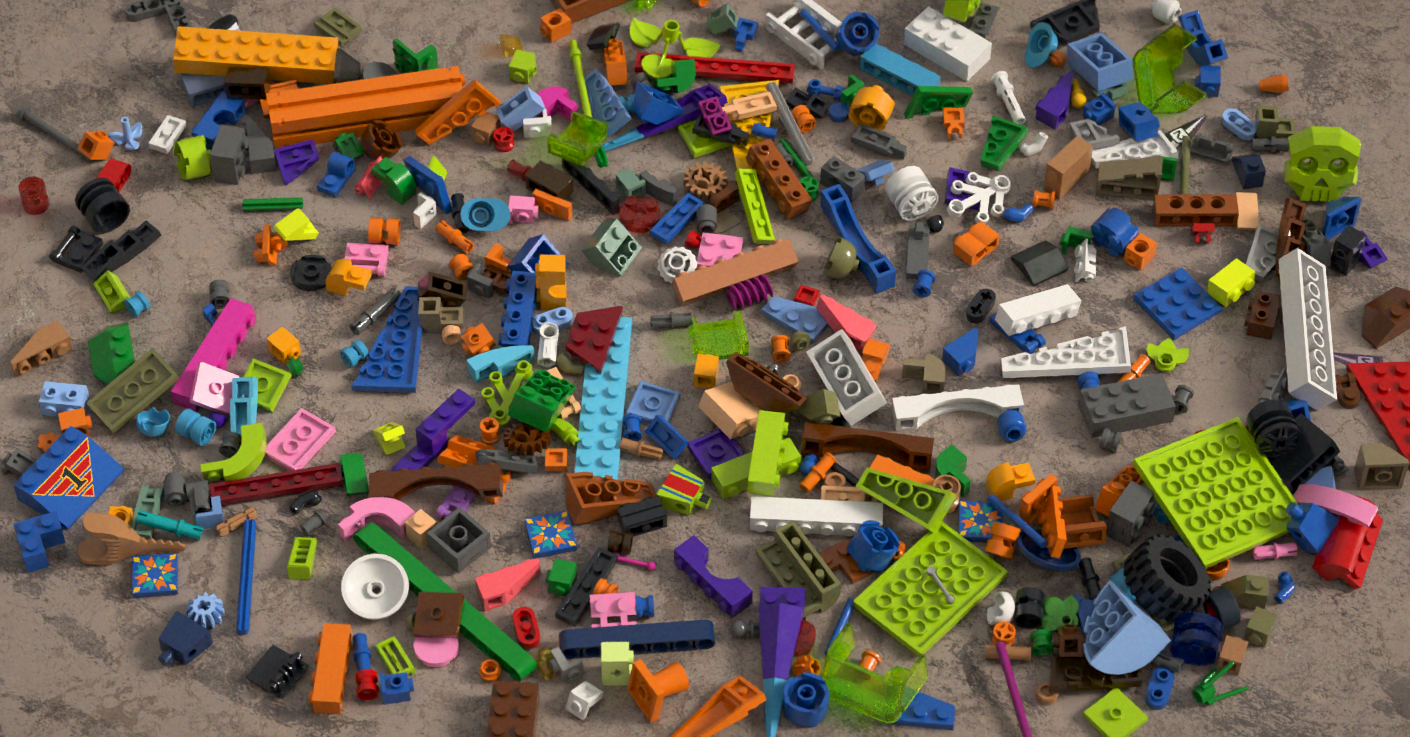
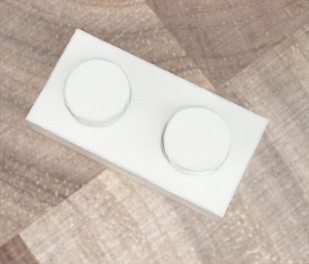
(167, 134)

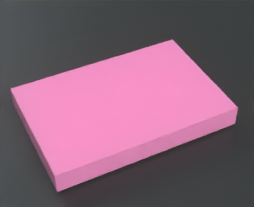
(298, 440)

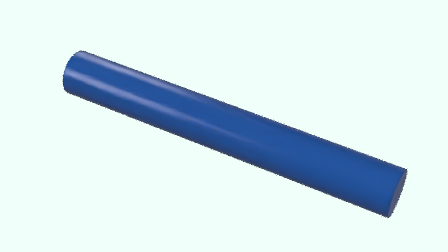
(820, 30)
(844, 617)

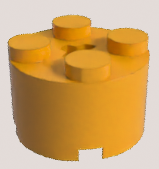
(871, 107)

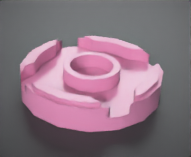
(435, 651)

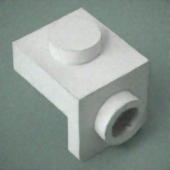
(537, 126)

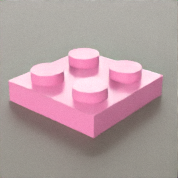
(718, 247)

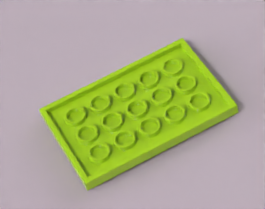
(911, 603)

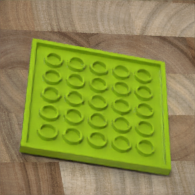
(1218, 491)

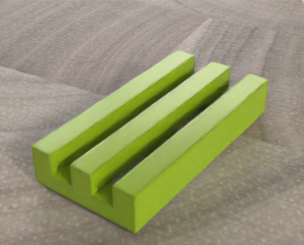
(378, 647)

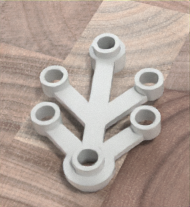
(979, 195)

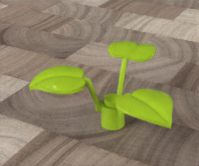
(659, 67)

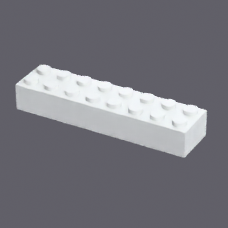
(1307, 329)

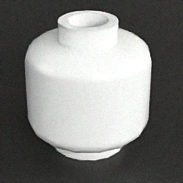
(1166, 10)

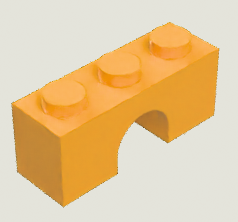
(551, 281)

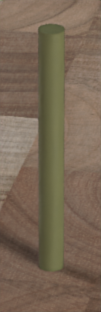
(1185, 163)

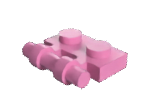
(613, 604)

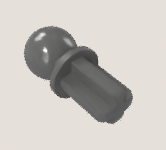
(740, 628)

